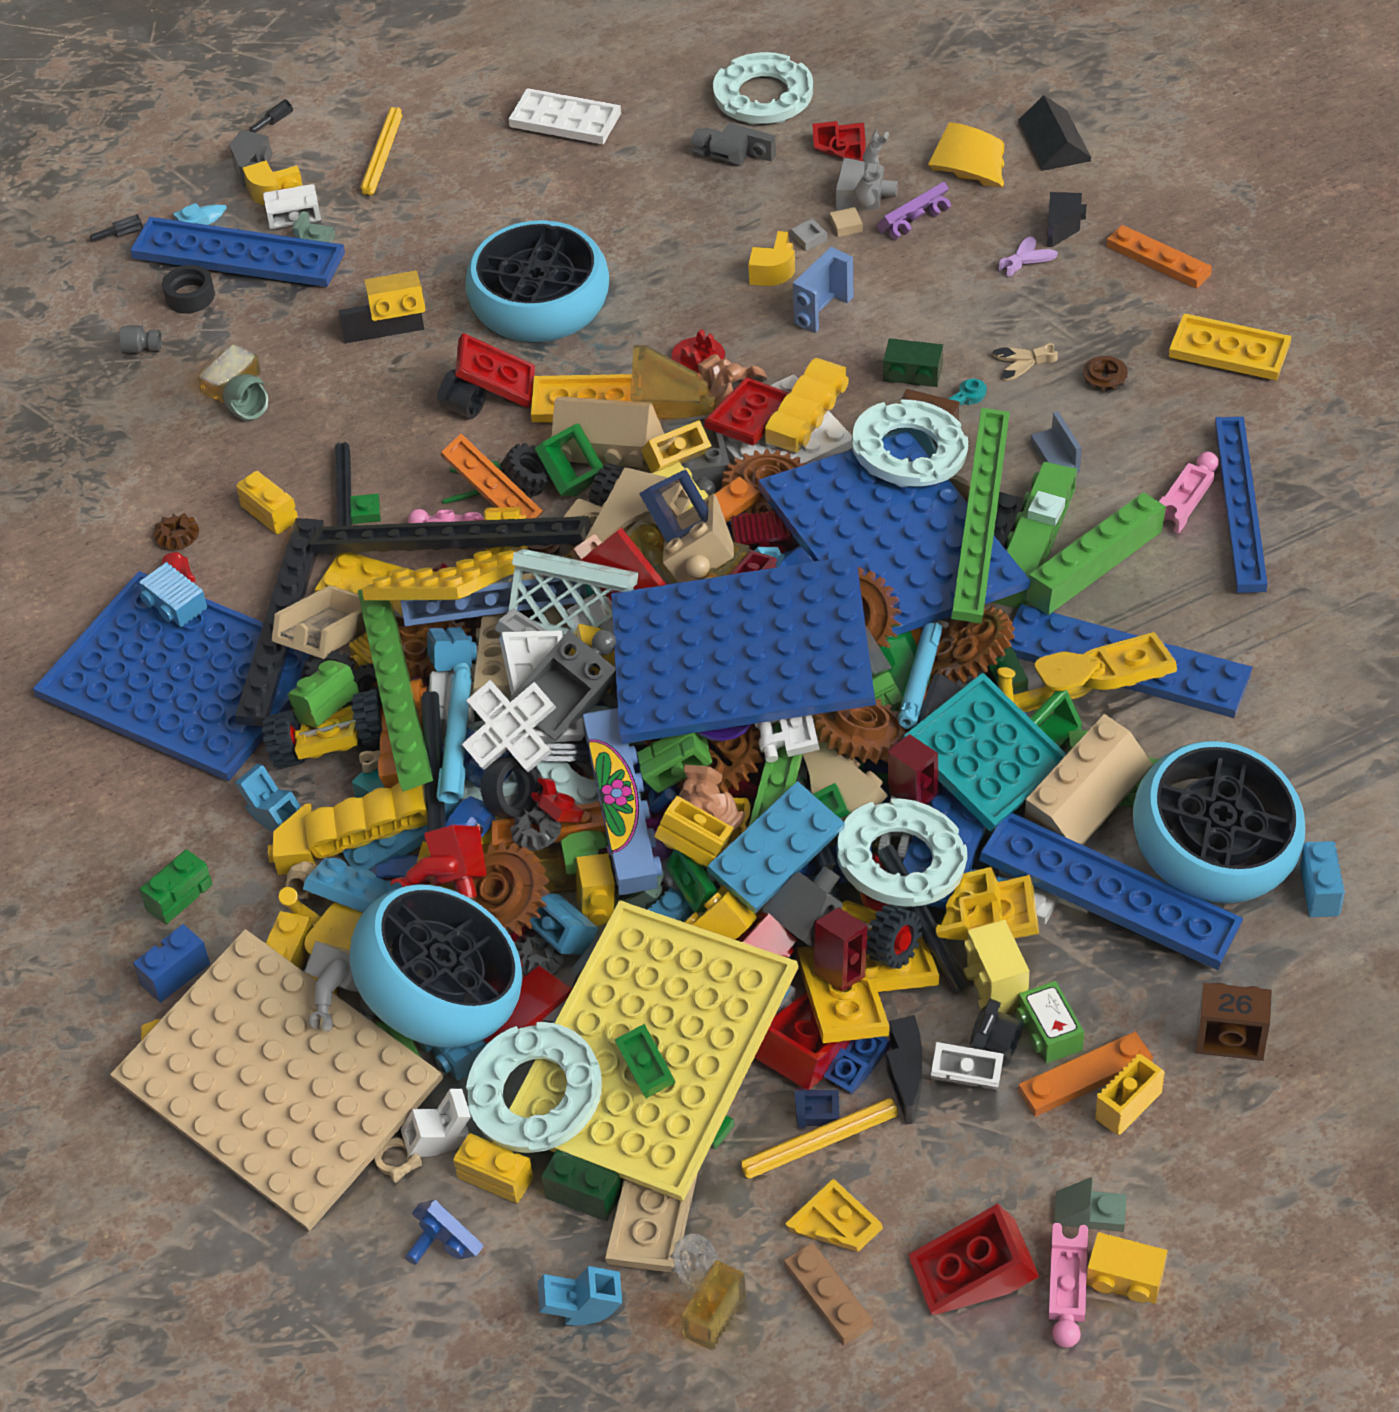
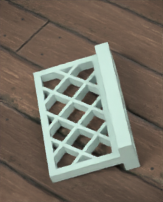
(567, 570)

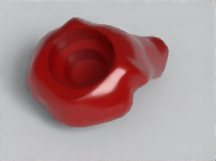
(180, 563)

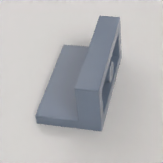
(1058, 444)

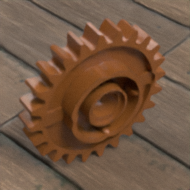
(756, 468)
(878, 607)
(860, 731)
(522, 886)

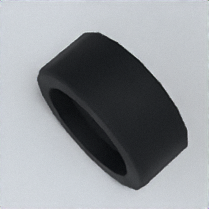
(186, 276)
(492, 788)

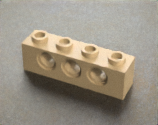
(489, 659)

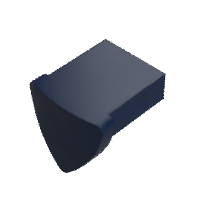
(816, 1107)

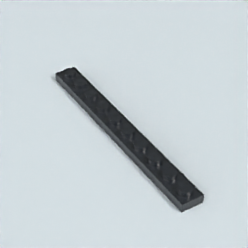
(451, 535)
(271, 656)

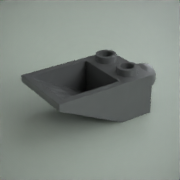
(708, 468)
(569, 679)

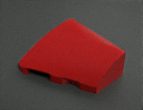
(840, 140)

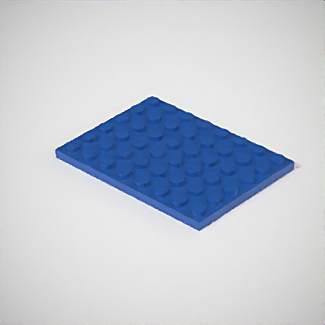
(895, 531)
(741, 649)
(168, 681)

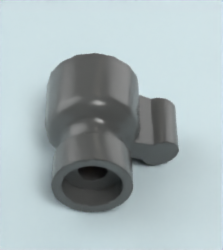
(134, 339)

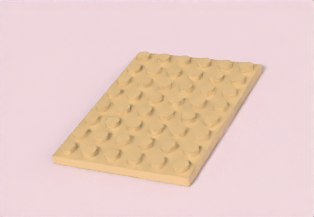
(266, 1090)

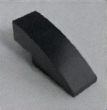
(905, 1065)

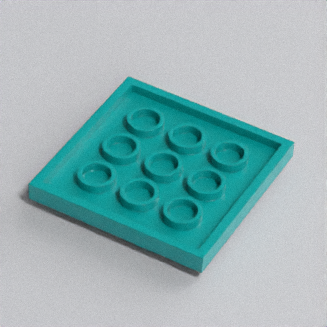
(987, 750)

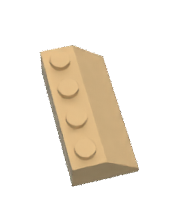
(612, 427)
(1089, 782)

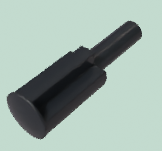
(273, 115)
(120, 228)

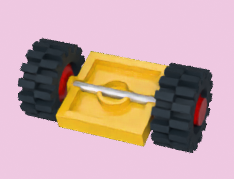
(292, 742)
(889, 933)

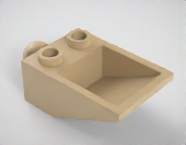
(703, 548)

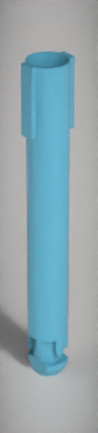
(919, 675)
(453, 772)

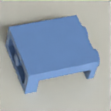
(819, 284)

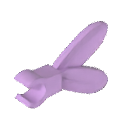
(1026, 255)

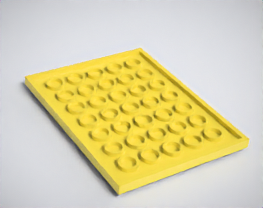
(707, 1013)

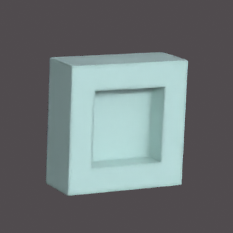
(1046, 508)

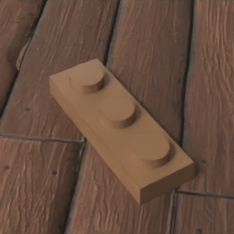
(828, 1293)

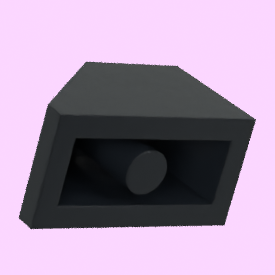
(1064, 216)

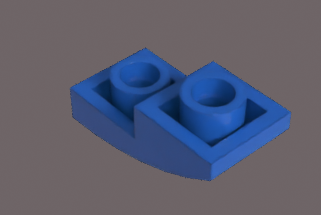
(856, 1062)

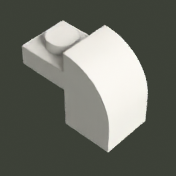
(439, 1129)

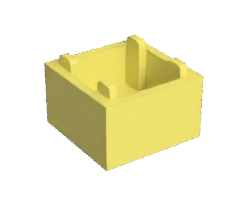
(996, 966)

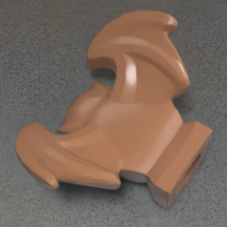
(722, 373)
(704, 793)

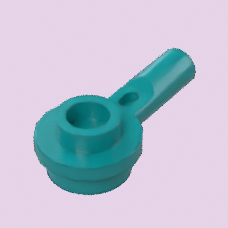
(970, 392)

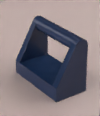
(662, 513)

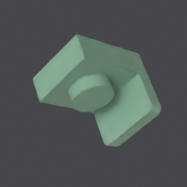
(305, 230)

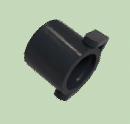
(461, 396)
(996, 1030)

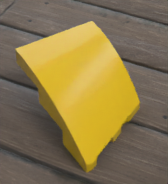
(970, 155)
(984, 900)

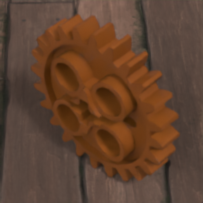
(415, 645)
(972, 646)
(740, 754)

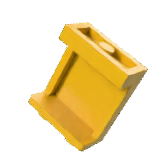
(395, 295)

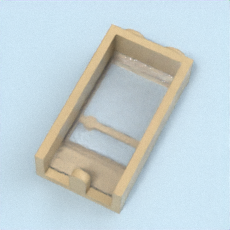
(320, 622)

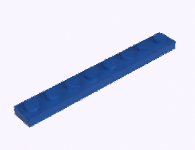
(1240, 505)

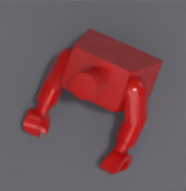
(453, 859)

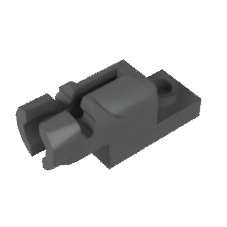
(733, 144)

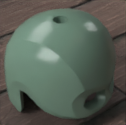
(245, 396)

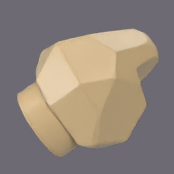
(297, 876)

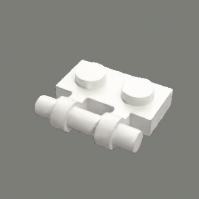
(797, 735)

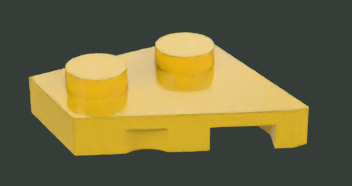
(835, 1219)

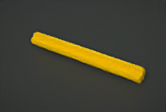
(381, 151)
(819, 1138)

